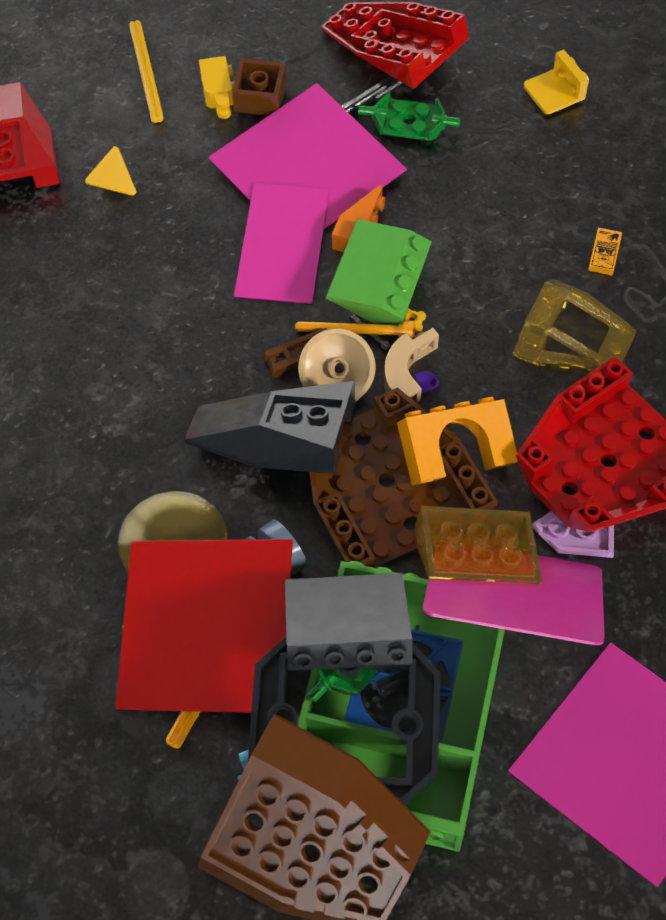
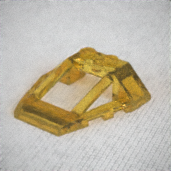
(540, 324)

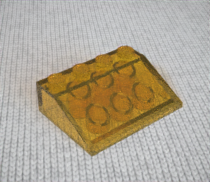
(477, 545)

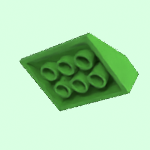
(379, 272)

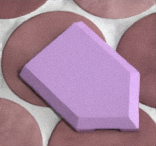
(575, 541)

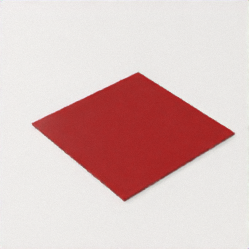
(200, 622)

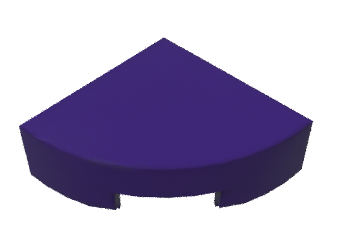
(426, 380)

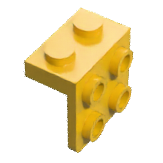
(558, 87)

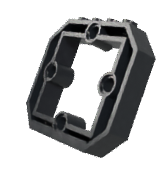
(422, 709)

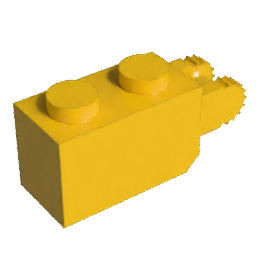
(217, 84)

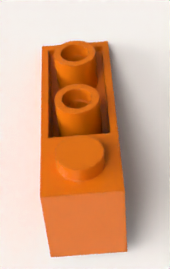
(364, 209)

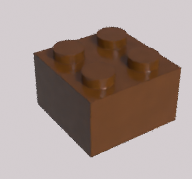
(259, 86)

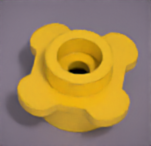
(418, 318)

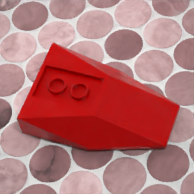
(399, 36)
(25, 139)

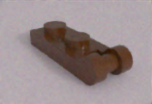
(290, 351)

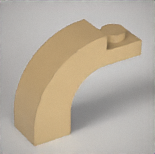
(402, 356)

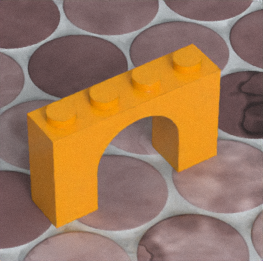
(485, 420)

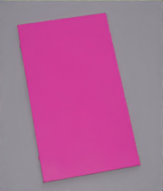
(282, 243)

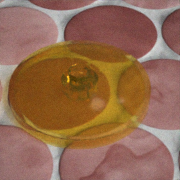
(170, 518)

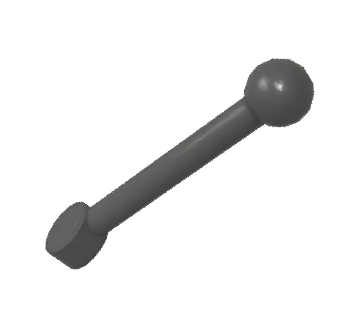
(385, 344)

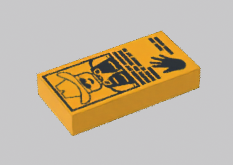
(605, 251)

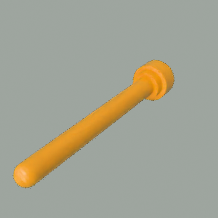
(407, 326)

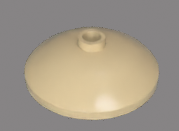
(333, 348)

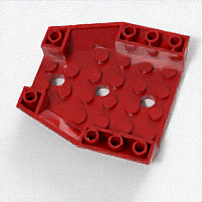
(593, 423)

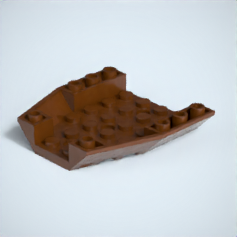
(371, 518)
(318, 798)

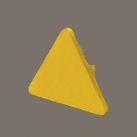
(112, 174)

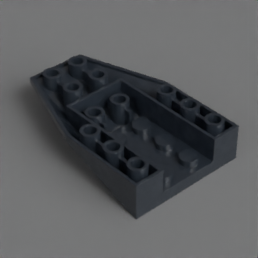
(278, 428)

